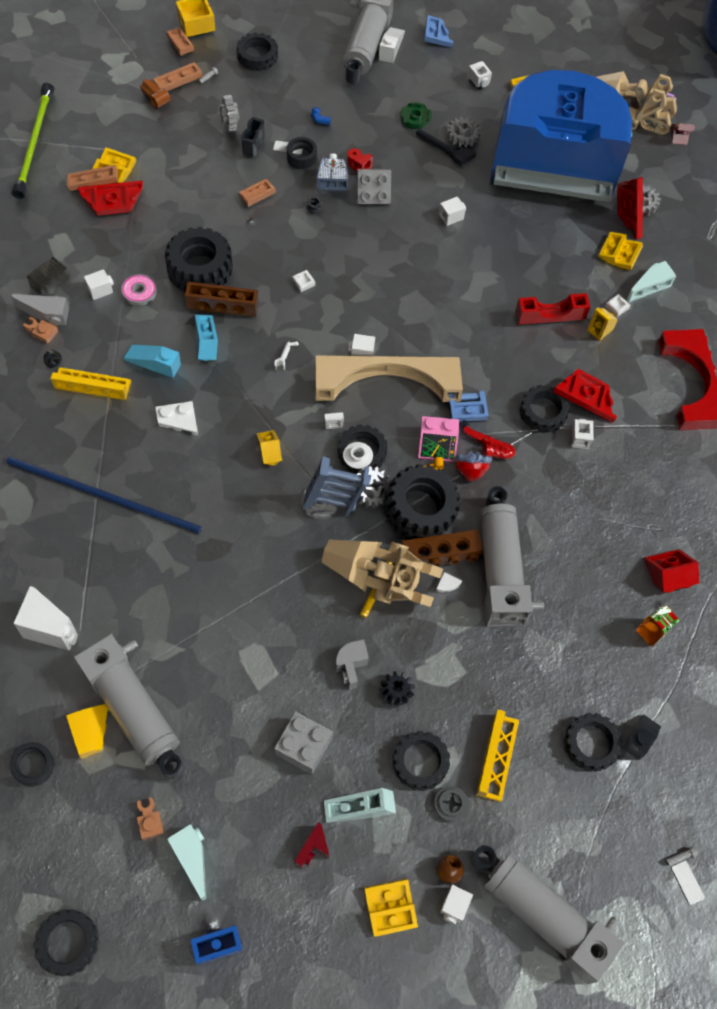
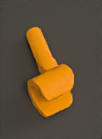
(437, 463)

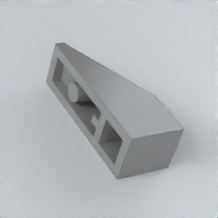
(46, 308)

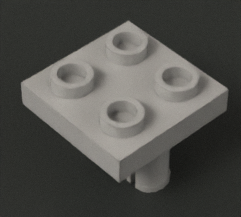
(374, 186)

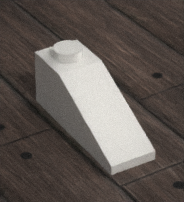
(390, 44)

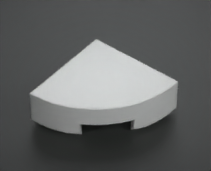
(448, 583)

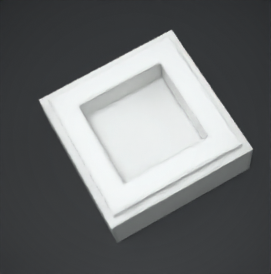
(303, 281)
(617, 305)
(333, 420)

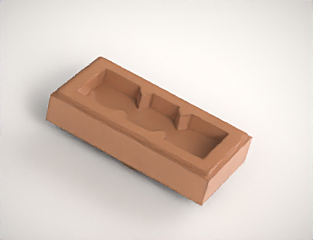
(180, 41)
(257, 192)

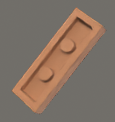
(178, 77)
(92, 177)

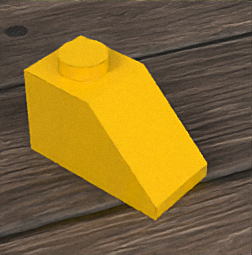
(601, 323)
(269, 447)

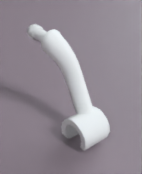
(281, 361)

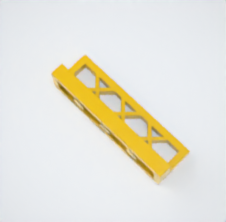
(91, 384)
(492, 752)

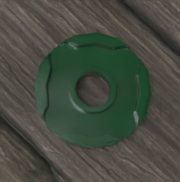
(414, 122)

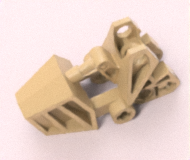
(650, 101)
(354, 558)

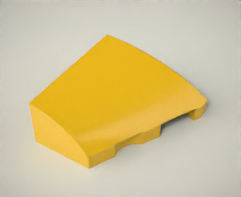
(88, 729)

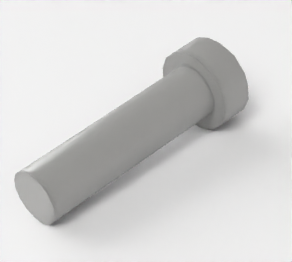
(214, 71)
(691, 852)

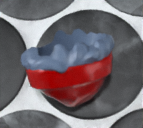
(472, 465)

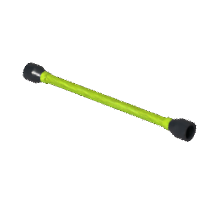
(19, 188)

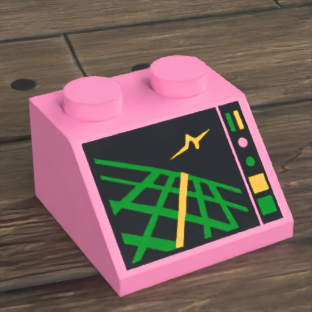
(438, 438)

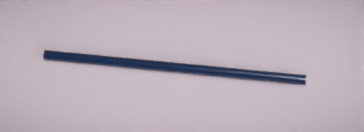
(105, 495)

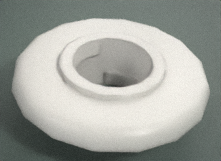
(354, 462)

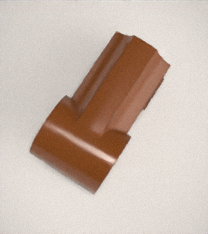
(157, 96)

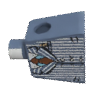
(332, 174)

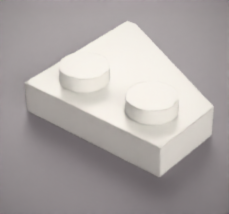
(178, 417)

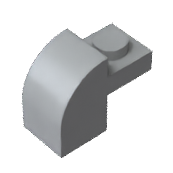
(350, 657)

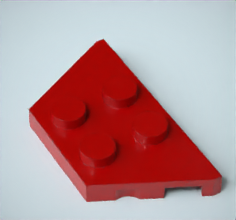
(112, 198)
(631, 204)
(587, 393)

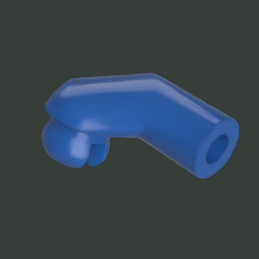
(318, 118)

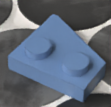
(436, 32)

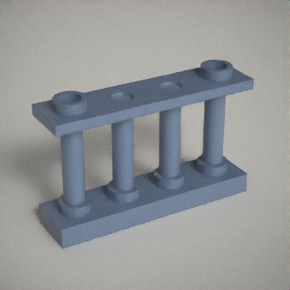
(322, 478)

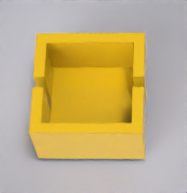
(195, 17)

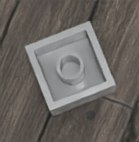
(303, 743)

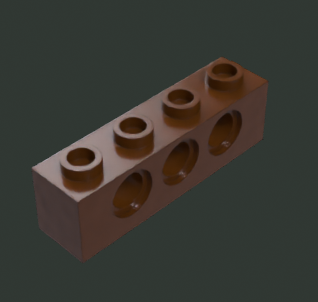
(221, 299)
(449, 542)

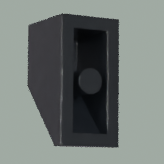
(642, 737)

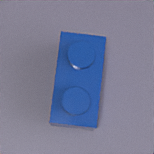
(216, 945)

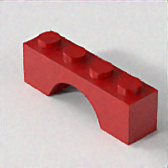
(572, 308)

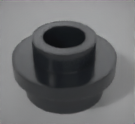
(314, 204)
(52, 358)

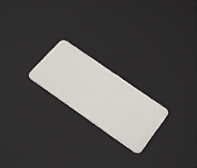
(282, 146)
(688, 882)

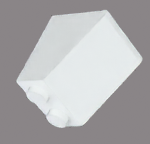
(44, 622)

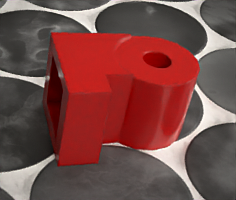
(357, 160)

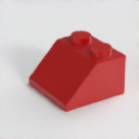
(672, 570)

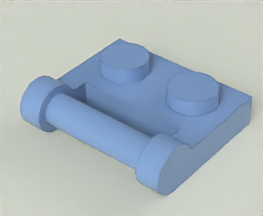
(469, 410)

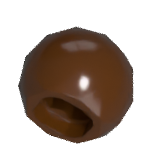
(450, 869)

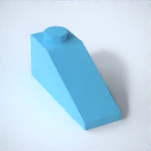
(206, 337)
(155, 358)

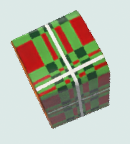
(659, 626)

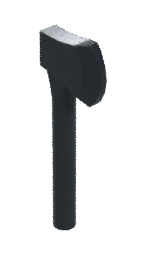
(459, 156)

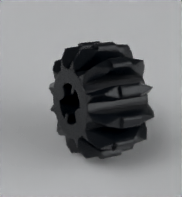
(398, 681)

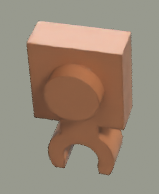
(43, 331)
(150, 823)

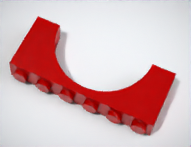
(693, 348)

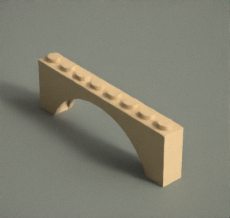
(437, 373)

